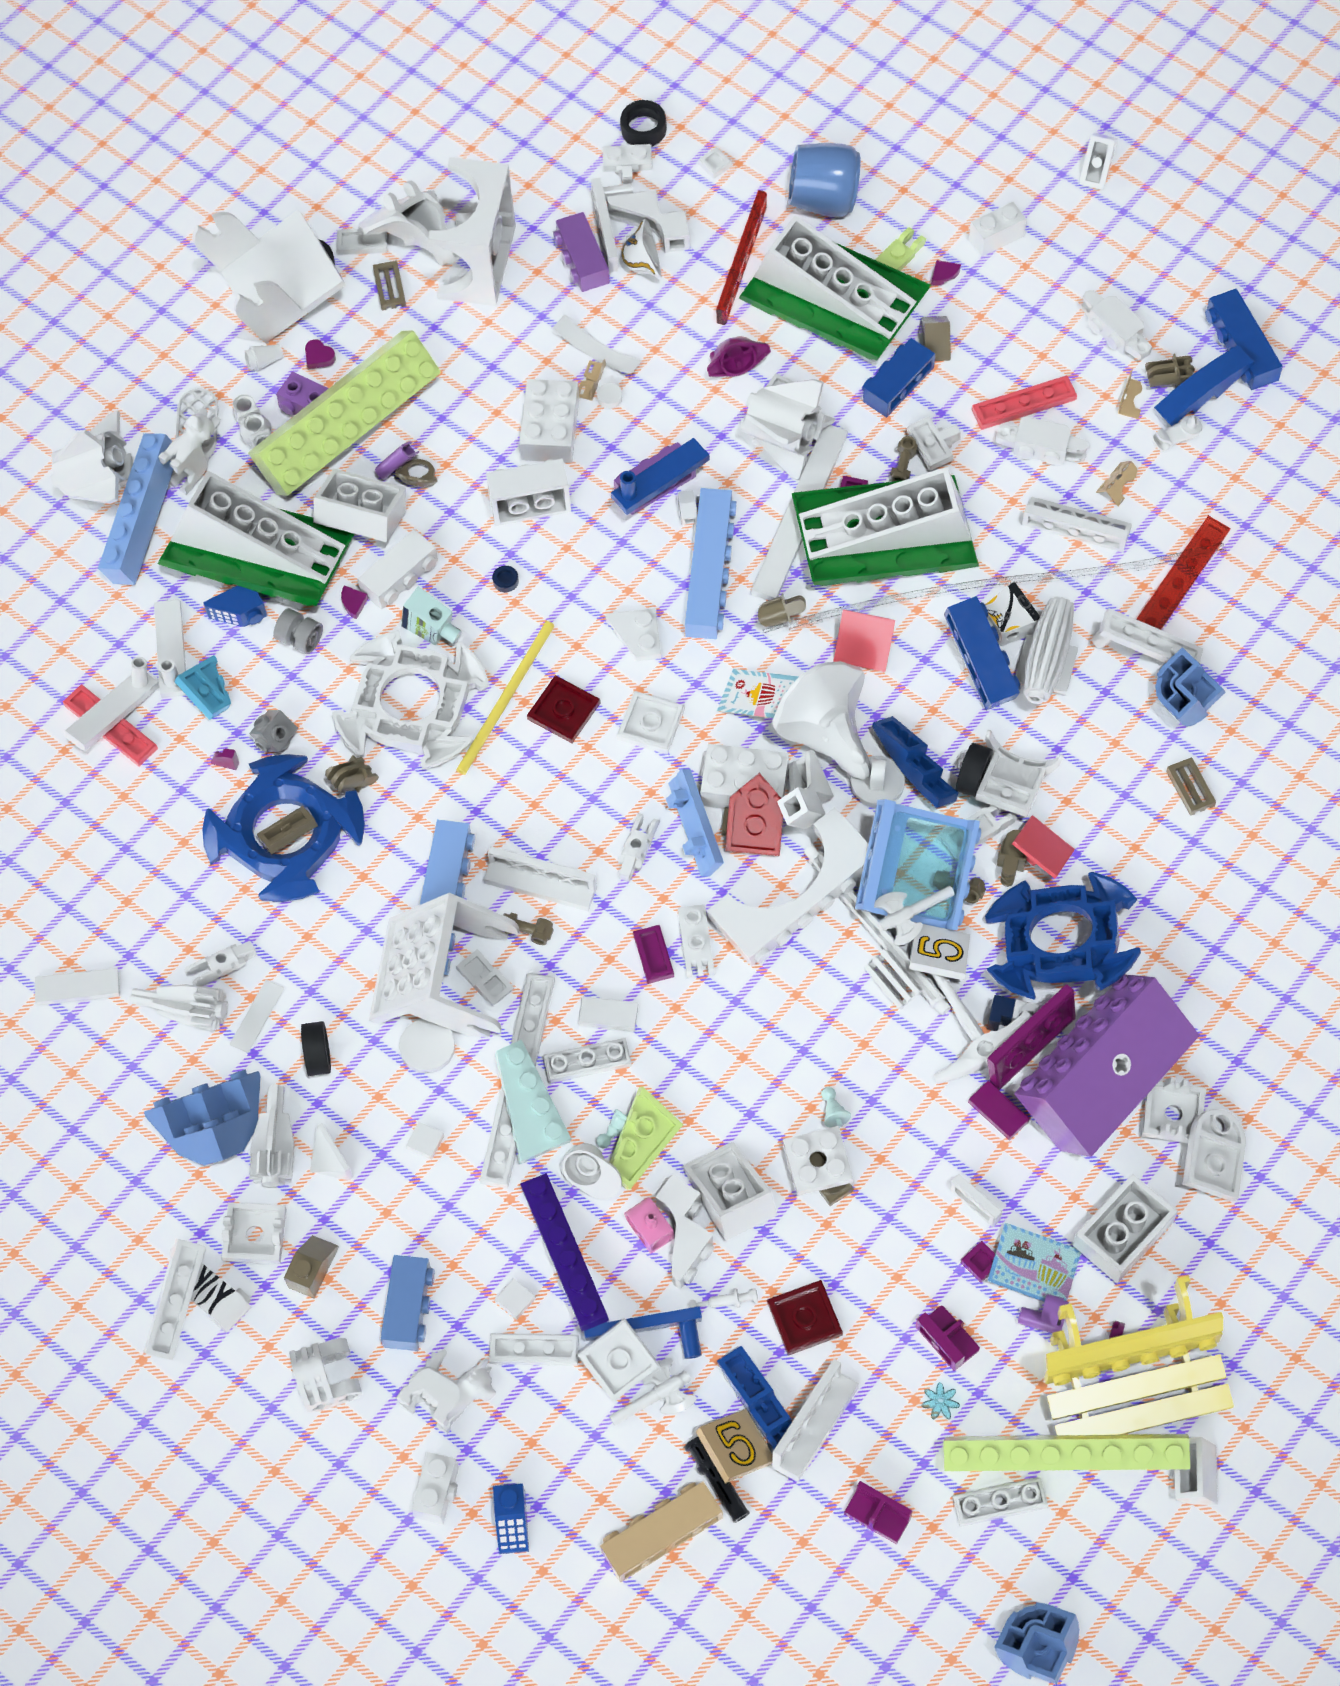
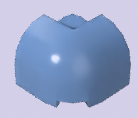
(1186, 688)
(1039, 1641)

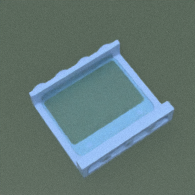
(918, 856)

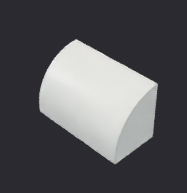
(1199, 1482)

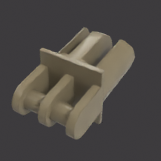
(1169, 371)
(780, 610)
(351, 775)
(1010, 859)

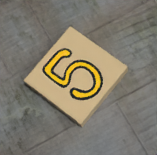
(735, 1445)

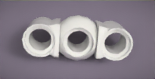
(250, 420)

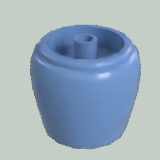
(824, 178)

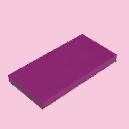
(1032, 1037)

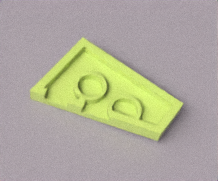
(643, 1137)

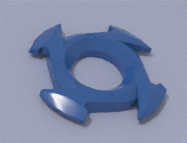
(276, 786)
(1091, 961)

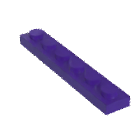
(564, 1252)

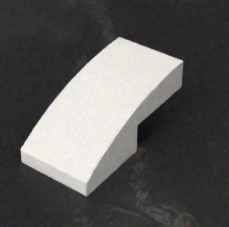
(484, 977)

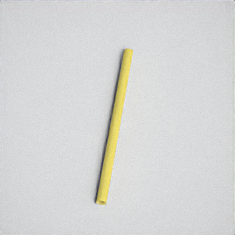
(505, 698)

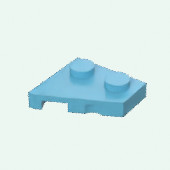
(205, 688)

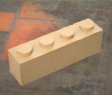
(661, 1531)

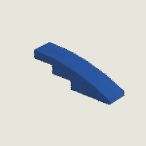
(1204, 384)
(910, 756)
(755, 1395)

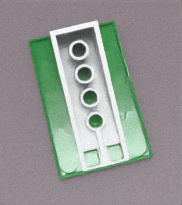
(833, 290)
(885, 529)
(254, 544)

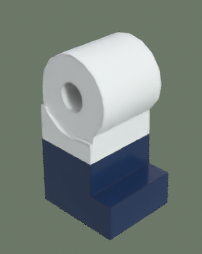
(1006, 1010)

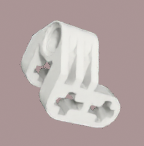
(312, 1377)

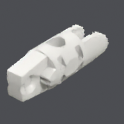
(632, 857)
(221, 963)

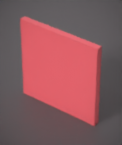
(864, 640)
(1043, 847)

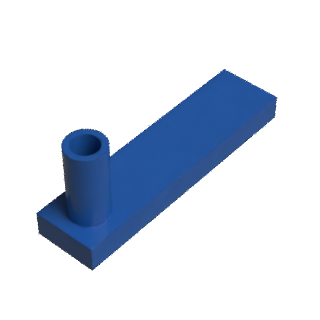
(641, 488)
(684, 1318)

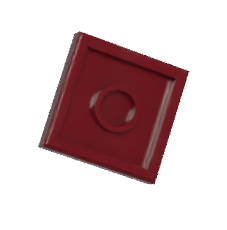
(563, 709)
(804, 1317)

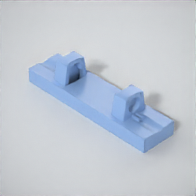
(695, 821)

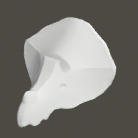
(411, 220)
(822, 712)

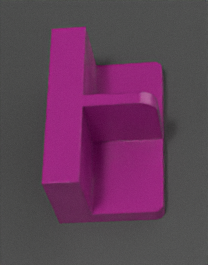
(947, 1337)
(878, 1512)

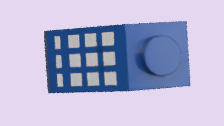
(236, 607)
(511, 1518)

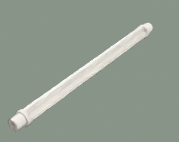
(886, 940)

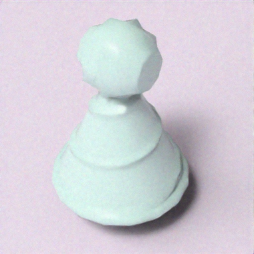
(835, 1113)
(614, 1129)

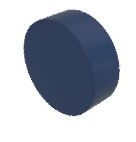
(505, 579)

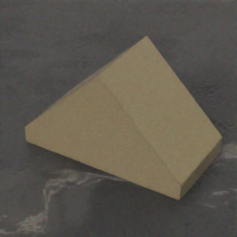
(937, 336)

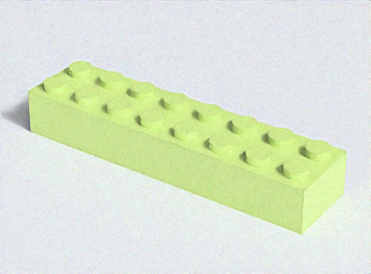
(344, 412)

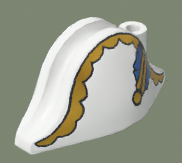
(640, 251)

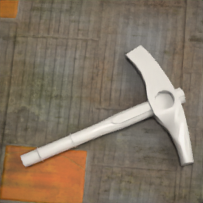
(982, 1045)

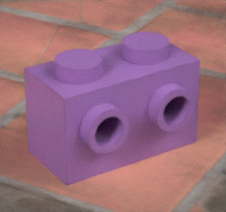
(298, 393)

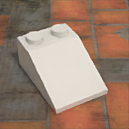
(731, 1190)

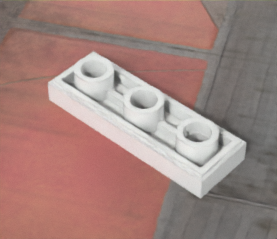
(570, 1064)
(981, 1506)

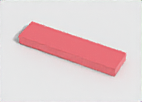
(1024, 402)
(122, 736)

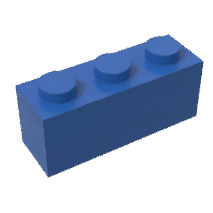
(898, 377)

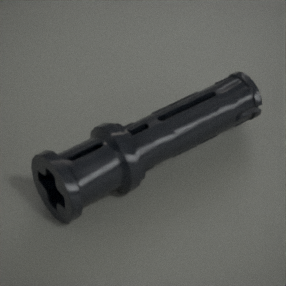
(725, 1491)

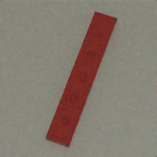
(741, 258)
(1184, 573)

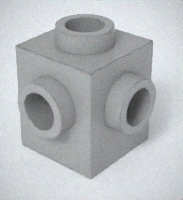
(273, 731)

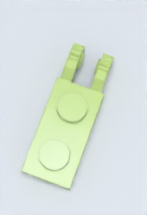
(898, 254)

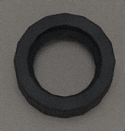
(639, 109)
(973, 769)
(315, 1048)

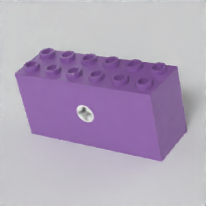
(1106, 1064)

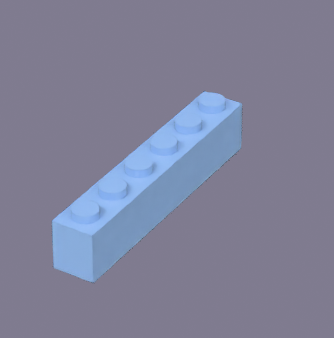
(137, 511)
(709, 562)
(448, 865)

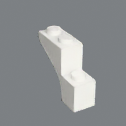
(635, 207)
(807, 792)
(691, 1241)

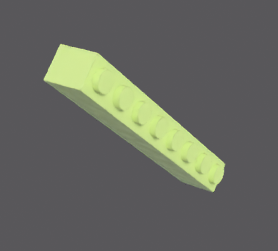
(1067, 1452)

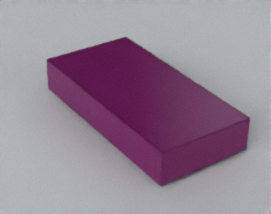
(653, 954)
(998, 1110)

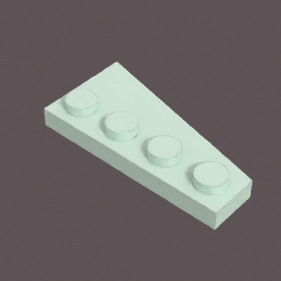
(531, 1110)

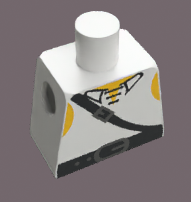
(1011, 614)

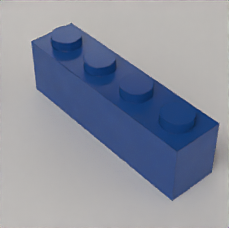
(1238, 327)
(982, 652)

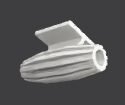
(1047, 655)

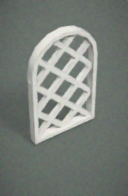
(189, 405)

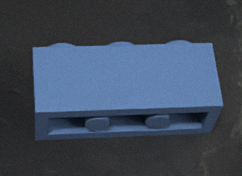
(407, 1303)

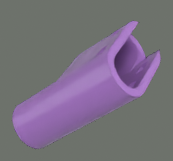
(395, 460)
(1044, 1320)

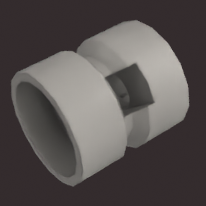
(295, 630)

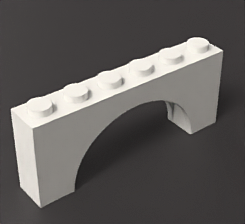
(760, 930)

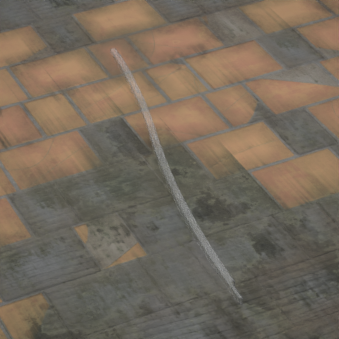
(976, 585)

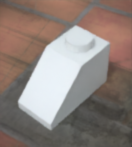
(1098, 160)

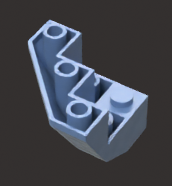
(211, 1120)

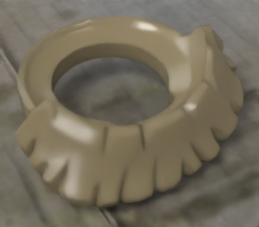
(426, 480)

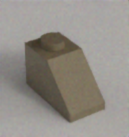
(310, 1266)

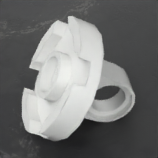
(884, 782)

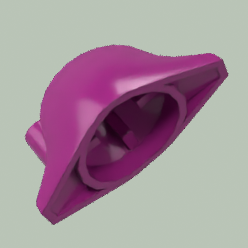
(736, 356)

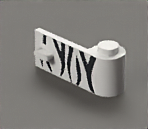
(219, 1300)

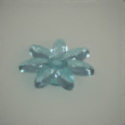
(937, 1406)

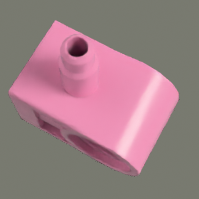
(649, 1225)

